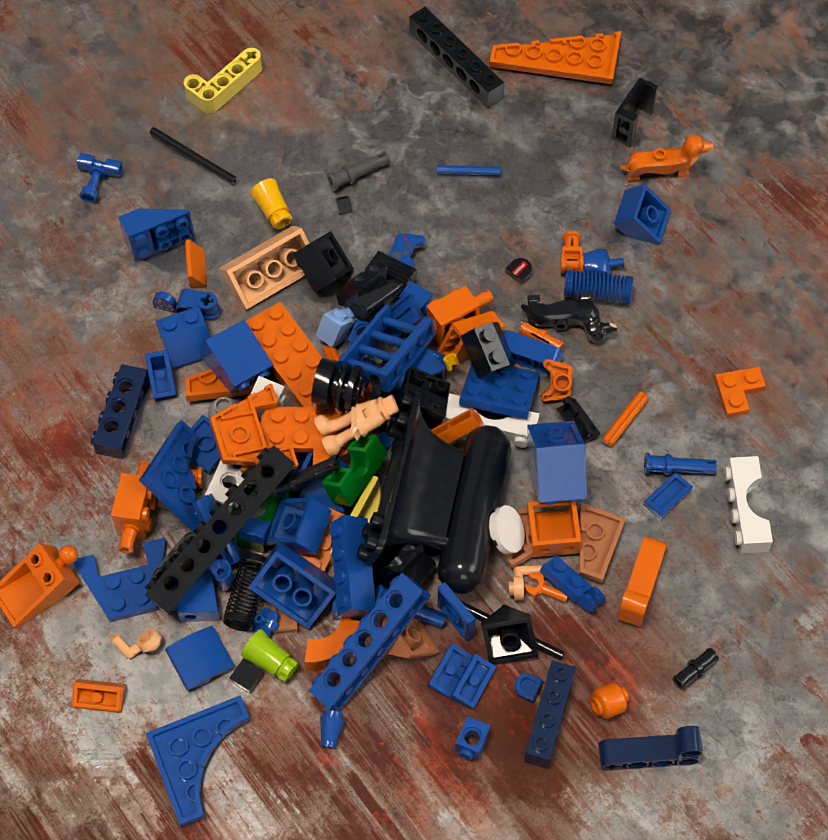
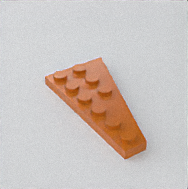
(564, 57)

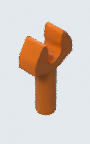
(542, 588)

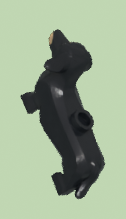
(568, 313)

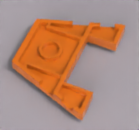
(294, 428)
(240, 433)

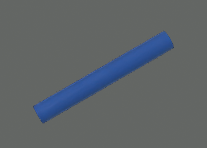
(468, 170)

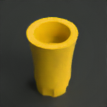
(271, 202)

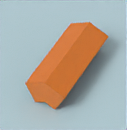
(458, 426)

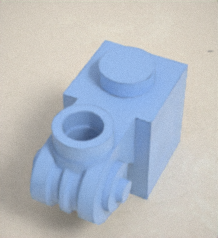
(336, 326)

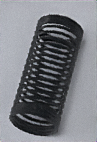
(236, 615)

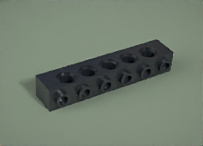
(456, 57)

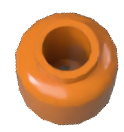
(609, 700)

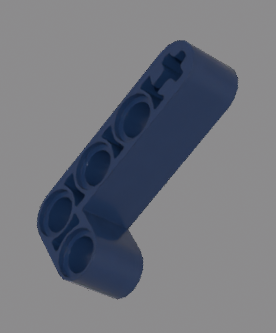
(652, 751)

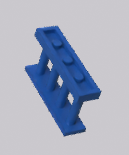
(399, 361)

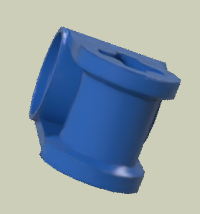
(190, 299)

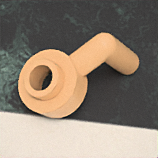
(516, 587)
(147, 641)

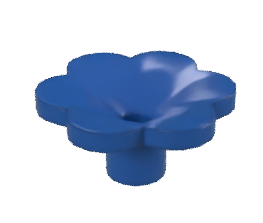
(266, 621)

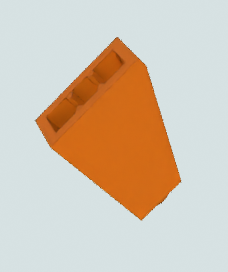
(453, 343)

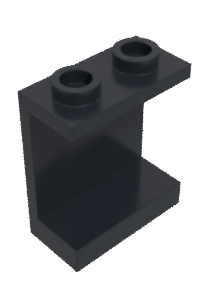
(640, 97)

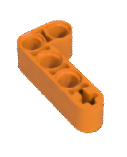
(642, 581)

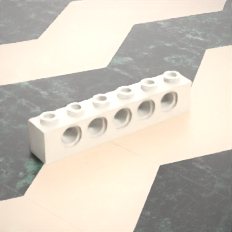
(228, 472)

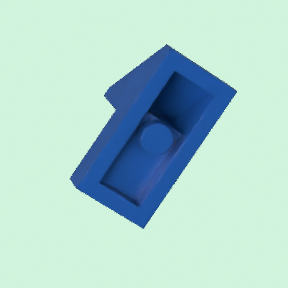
(160, 374)

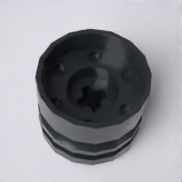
(332, 385)

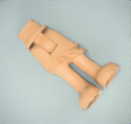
(363, 419)

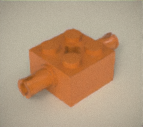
(455, 307)
(133, 509)

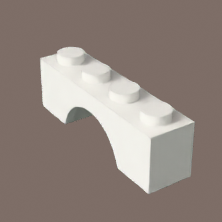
(513, 426)
(752, 531)

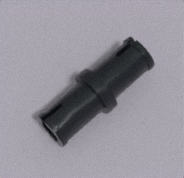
(695, 668)

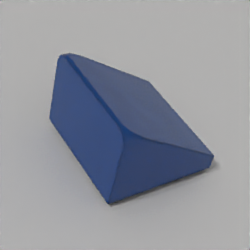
(255, 530)

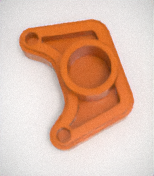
(560, 380)

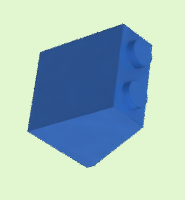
(236, 357)

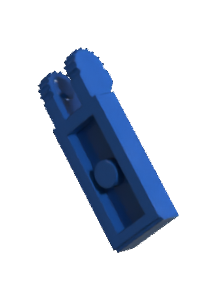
(572, 584)

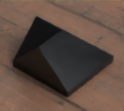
(509, 636)

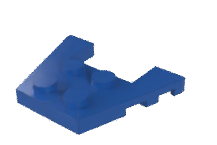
(123, 592)

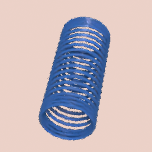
(598, 283)

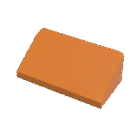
(195, 265)
(98, 695)

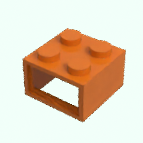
(554, 531)

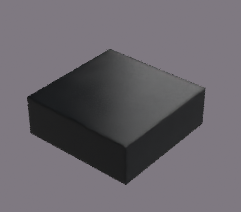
(246, 675)

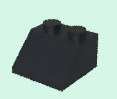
(323, 261)
(488, 349)

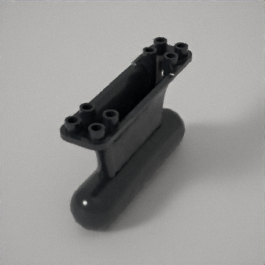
(439, 496)

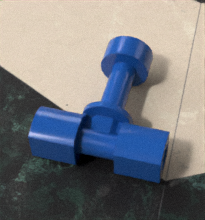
(97, 170)

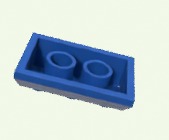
(293, 585)

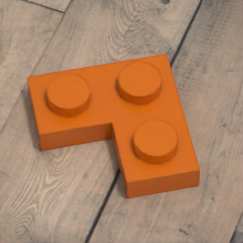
(733, 387)

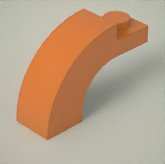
(321, 650)

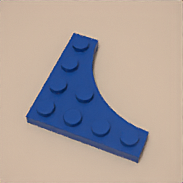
(170, 476)
(185, 748)

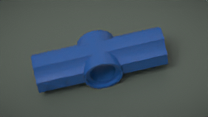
(203, 507)

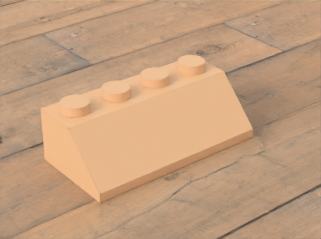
(265, 267)

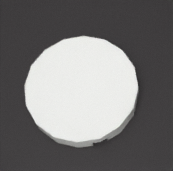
(507, 529)

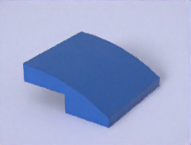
(199, 657)
(461, 676)

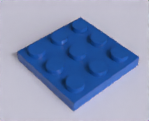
(501, 392)

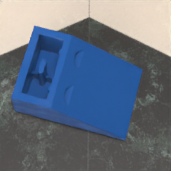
(155, 230)

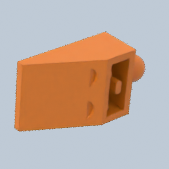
(37, 582)

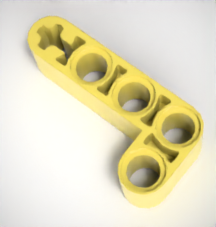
(223, 86)

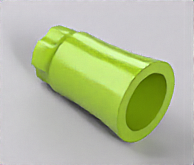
(269, 656)

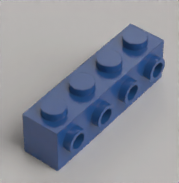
(352, 579)

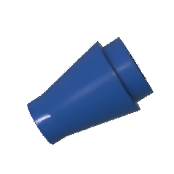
(331, 726)

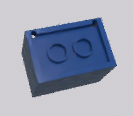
(557, 462)

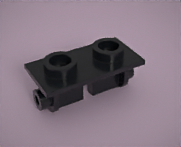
(574, 412)

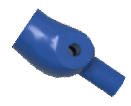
(599, 261)

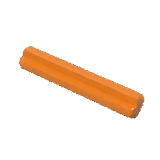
(625, 419)

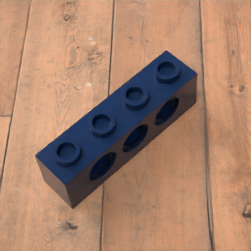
(116, 443)
(549, 714)

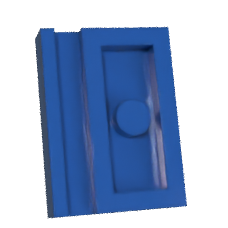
(407, 311)

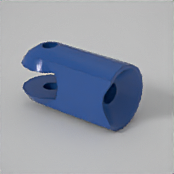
(222, 574)

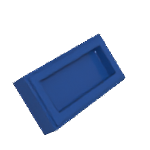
(668, 496)

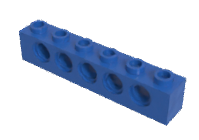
(382, 639)

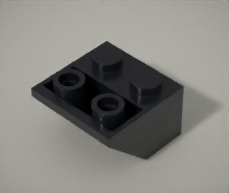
(433, 394)

